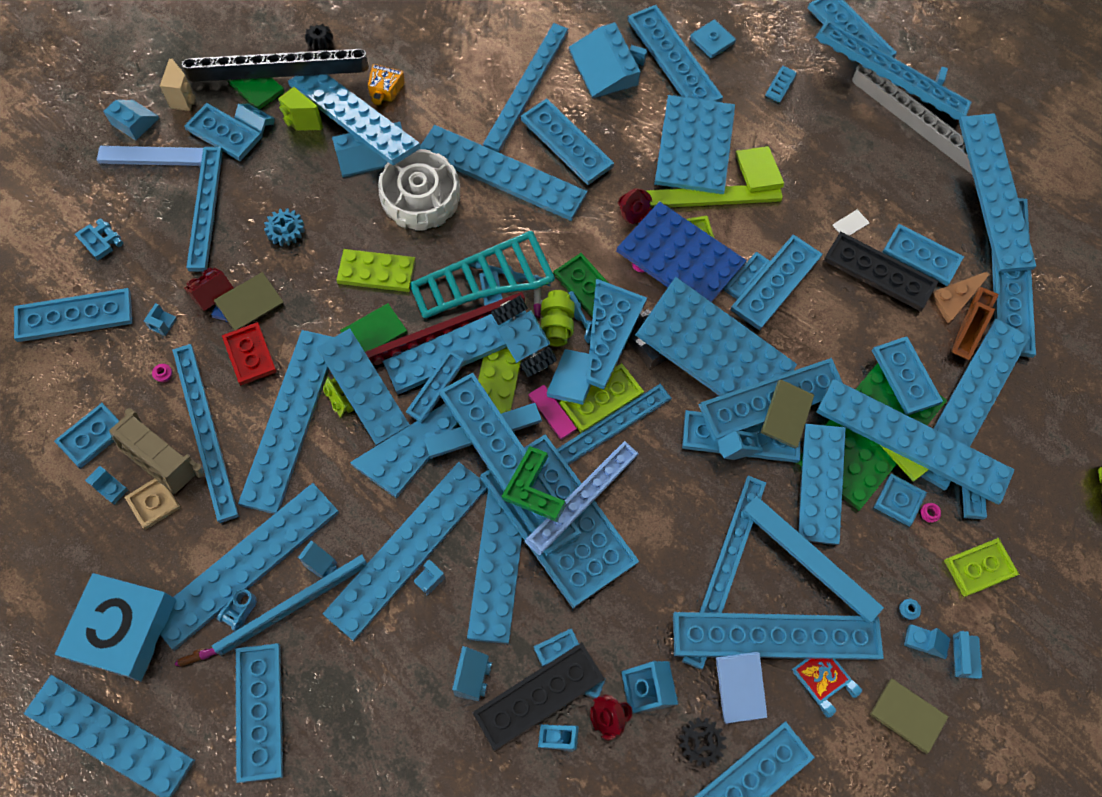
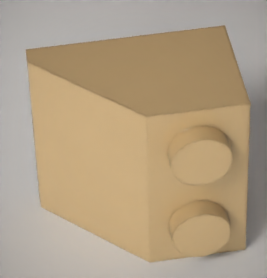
(176, 88)

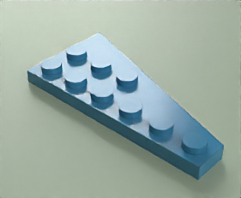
(612, 324)
(403, 455)

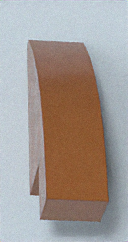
(974, 323)

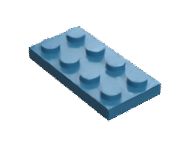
(223, 131)
(923, 254)
(907, 376)

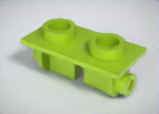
(339, 403)

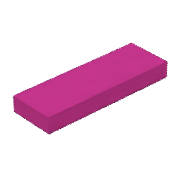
(552, 413)

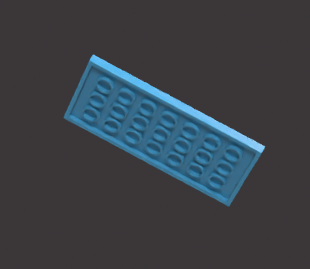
(709, 342)
(589, 559)

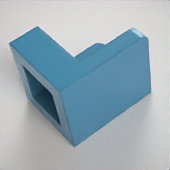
(159, 320)
(429, 578)

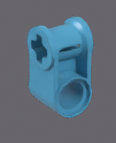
(236, 610)

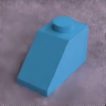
(739, 445)
(317, 560)

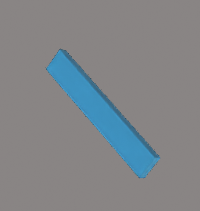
(457, 439)

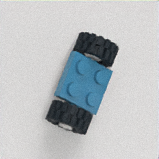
(524, 336)

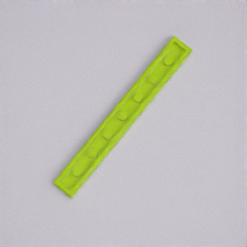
(731, 195)

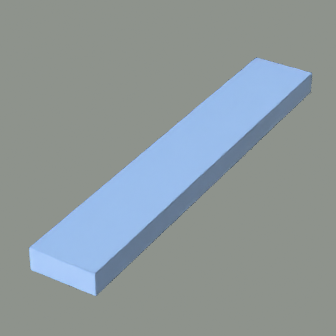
(150, 155)

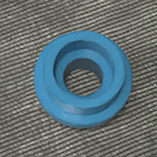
(905, 611)

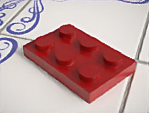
(249, 353)

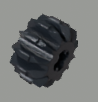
(319, 37)

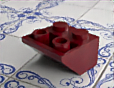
(208, 287)

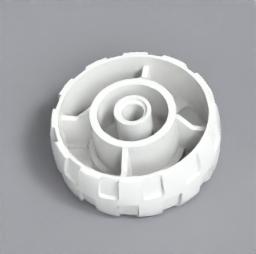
(420, 190)

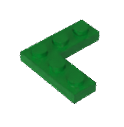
(520, 489)

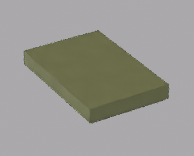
(248, 301)
(787, 414)
(909, 716)

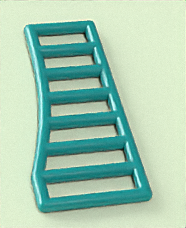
(494, 289)

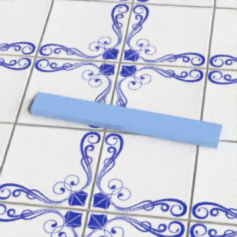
(582, 498)

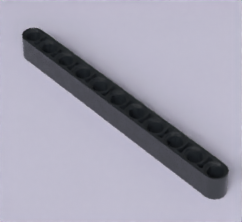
(275, 65)

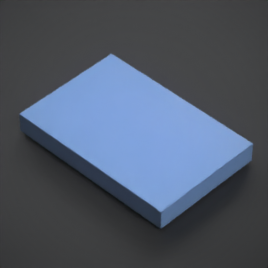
(741, 687)

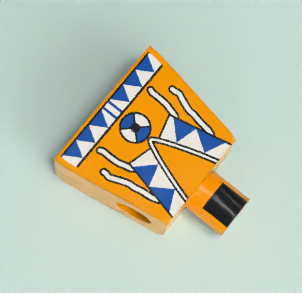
(384, 83)

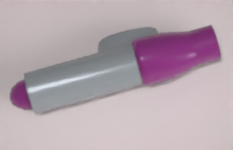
(537, 303)

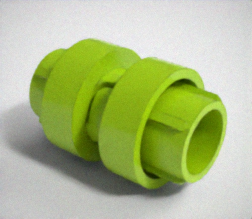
(557, 317)

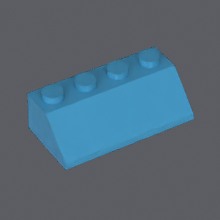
(355, 156)

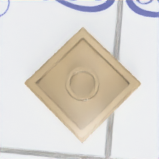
(152, 503)

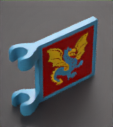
(824, 679)

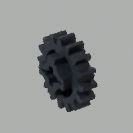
(693, 736)

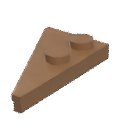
(955, 296)

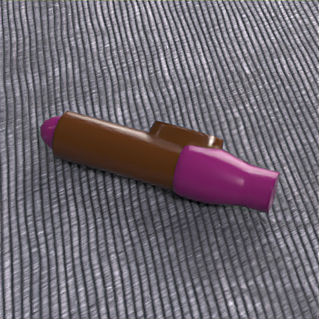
(199, 654)

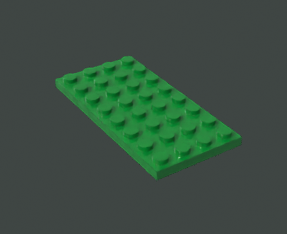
(864, 460)

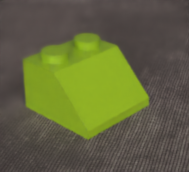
(299, 111)

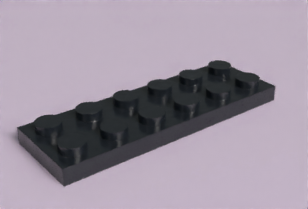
(880, 271)
(538, 696)

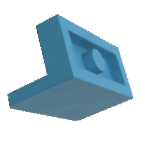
(253, 117)
(967, 655)

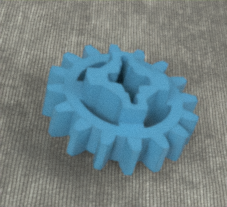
(284, 227)

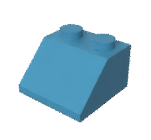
(130, 117)
(471, 674)
(649, 687)

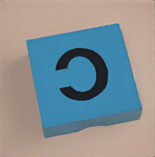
(116, 626)

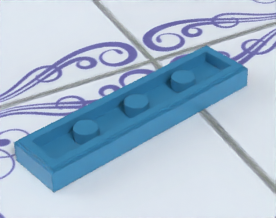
(438, 380)

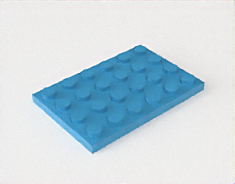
(695, 144)

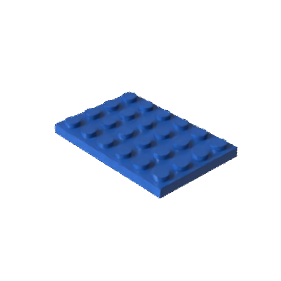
(674, 247)

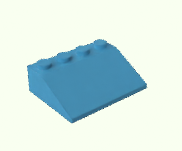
(605, 61)

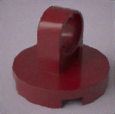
(635, 205)
(609, 716)

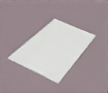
(851, 223)

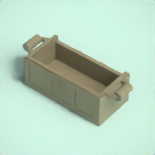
(153, 453)

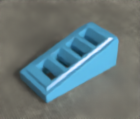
(786, 75)

